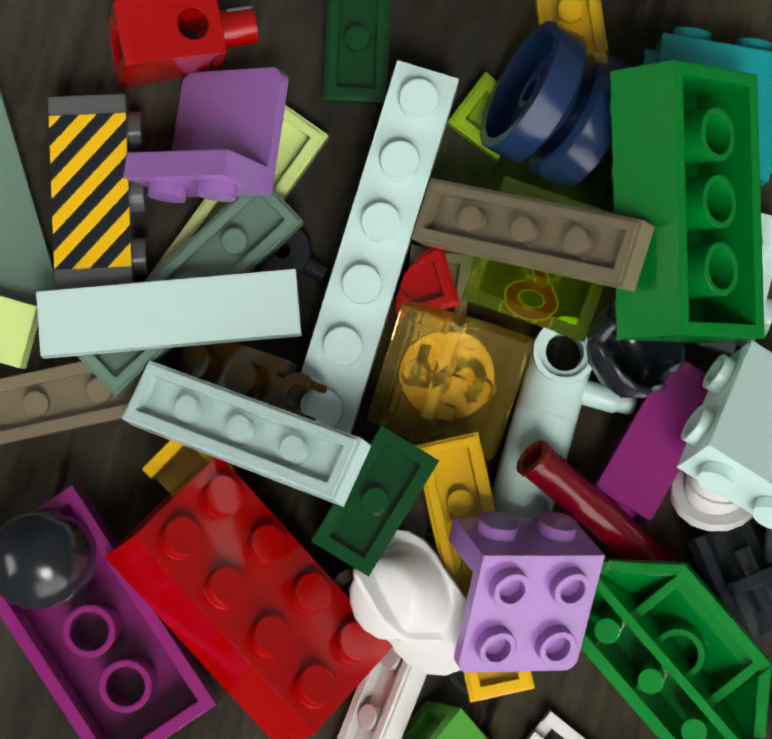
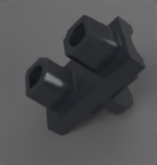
(737, 574)

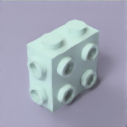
(732, 432)

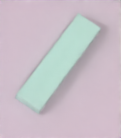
(168, 313)
(247, 433)

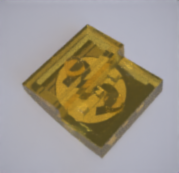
(449, 377)

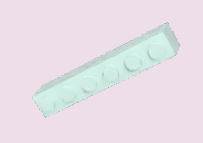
(376, 242)

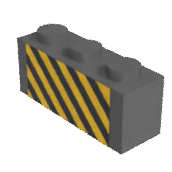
(90, 198)

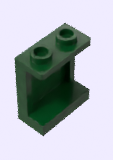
(377, 503)

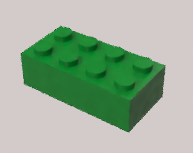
(693, 172)

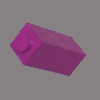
(651, 445)

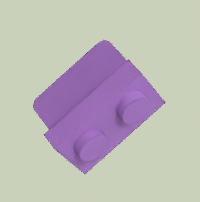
(221, 139)
(525, 591)

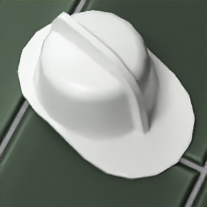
(411, 604)

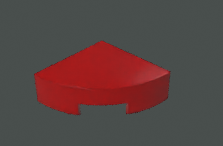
(428, 282)

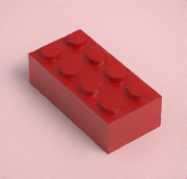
(248, 602)

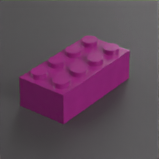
(108, 652)

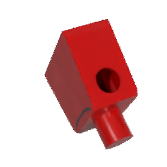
(152, 49)

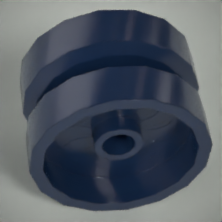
(552, 106)

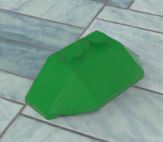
(677, 652)

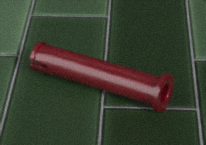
(589, 505)

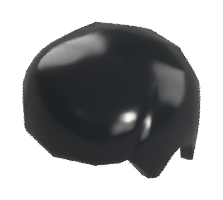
(630, 366)
(45, 558)

